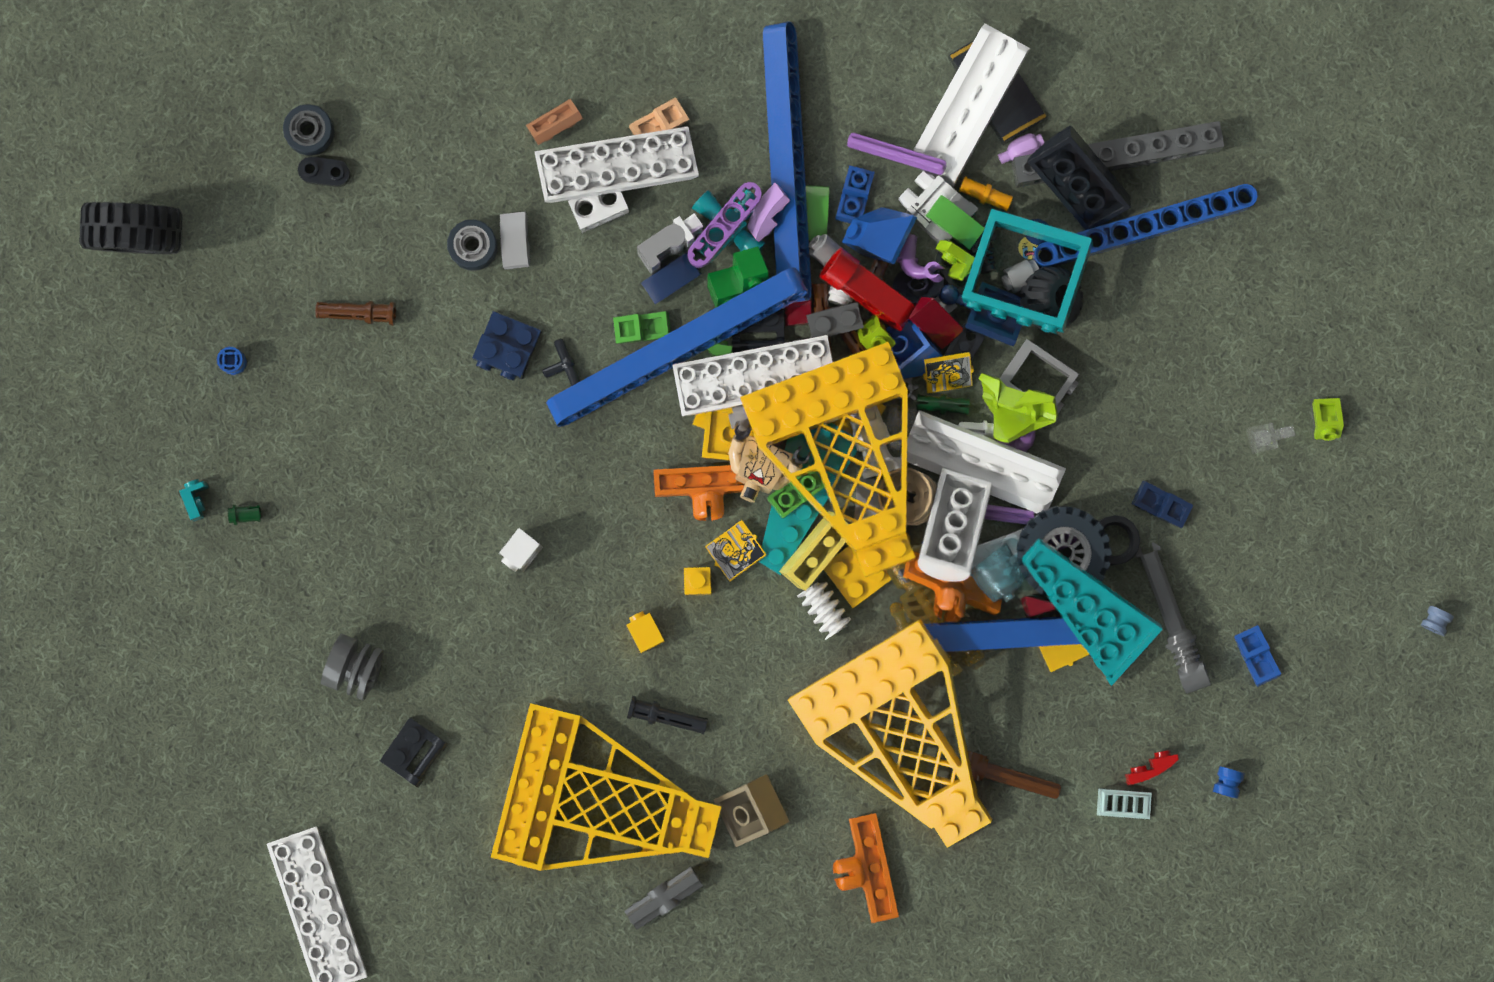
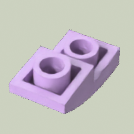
(761, 220)

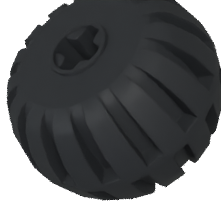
(1046, 292)

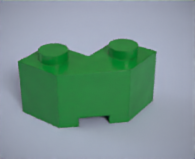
(745, 274)

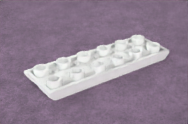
(971, 100)
(616, 164)
(723, 379)
(1014, 473)
(317, 908)

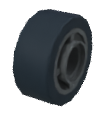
(301, 117)

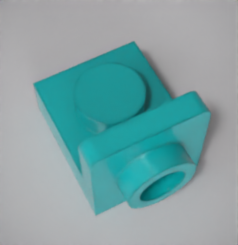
(193, 504)

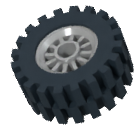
(1073, 522)

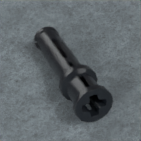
(654, 713)

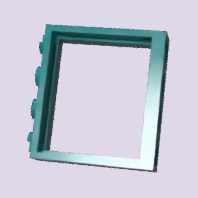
(1040, 231)

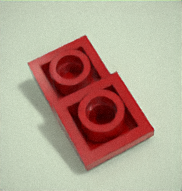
(1159, 764)

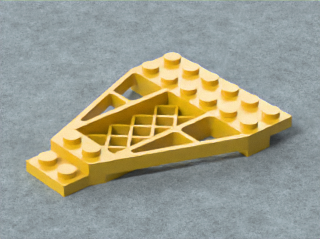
(825, 397)
(866, 685)
(538, 788)

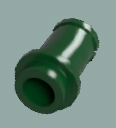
(244, 514)

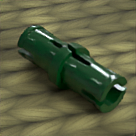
(942, 404)

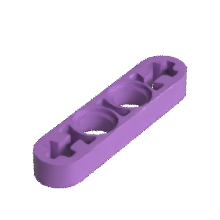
(726, 226)

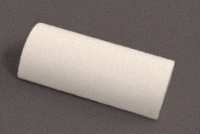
(954, 526)

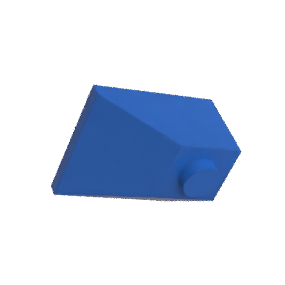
(880, 234)
(911, 349)

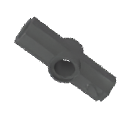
(663, 898)

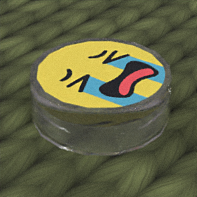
(1025, 249)

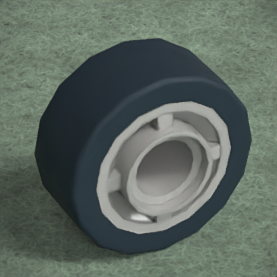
(462, 234)

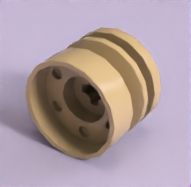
(918, 484)

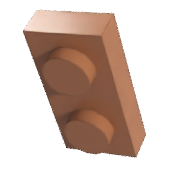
(554, 122)

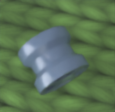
(1437, 621)

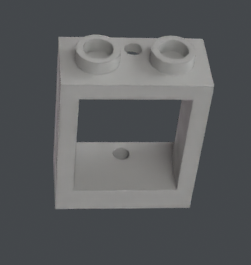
(1027, 347)

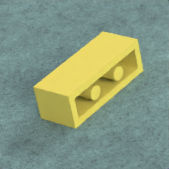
(813, 555)

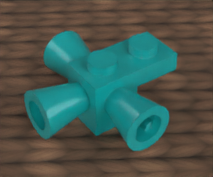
(709, 208)

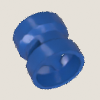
(236, 360)
(1228, 782)

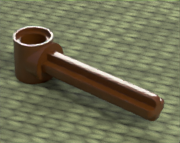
(983, 769)

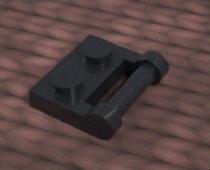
(771, 324)
(406, 747)

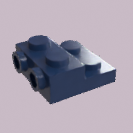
(506, 346)

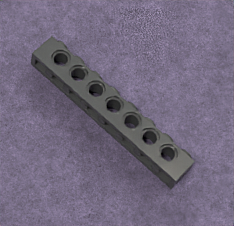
(1140, 150)

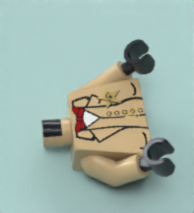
(756, 469)

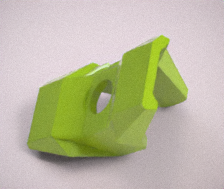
(1016, 411)

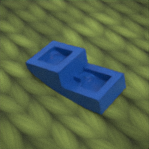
(1257, 656)

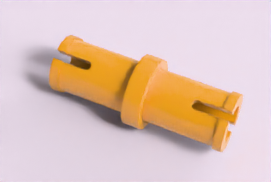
(985, 193)

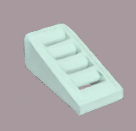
(1103, 800)

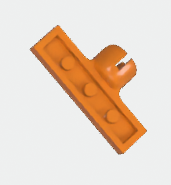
(702, 484)
(952, 595)
(868, 869)

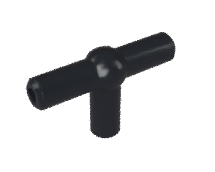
(566, 364)

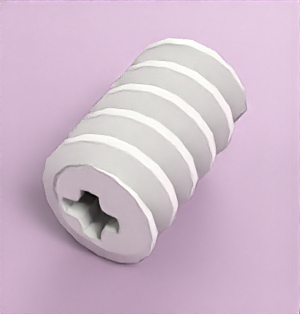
(824, 608)

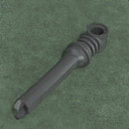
(1180, 639)

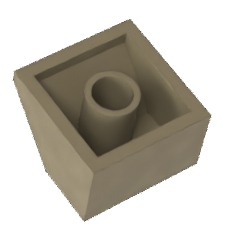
(751, 810)

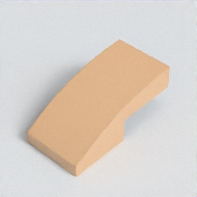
(665, 117)

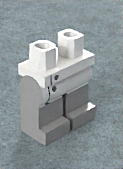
(921, 205)
(669, 241)

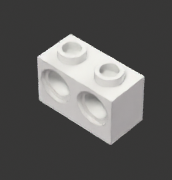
(601, 212)
(520, 551)

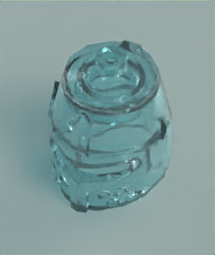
(997, 575)

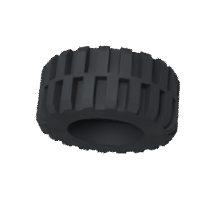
(130, 228)

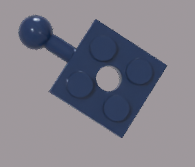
(983, 322)

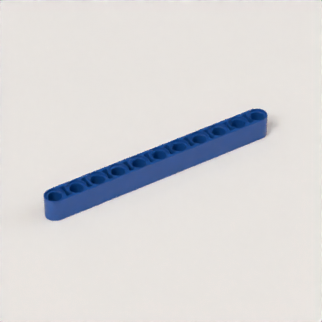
(787, 149)
(677, 347)

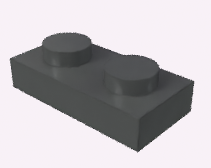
(835, 320)

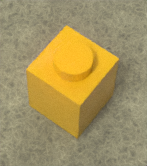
(697, 581)
(644, 631)

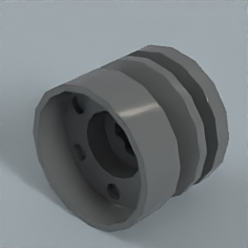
(353, 667)

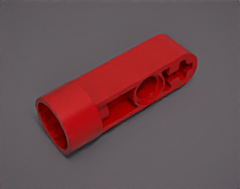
(846, 274)

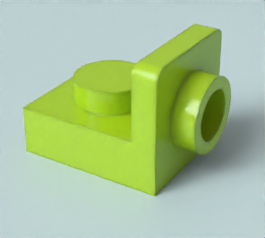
(957, 257)
(874, 333)
(1328, 419)

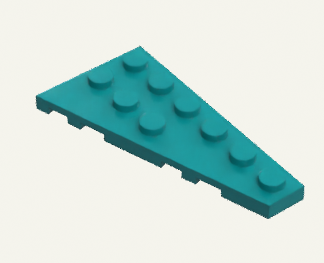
(786, 534)
(1098, 616)

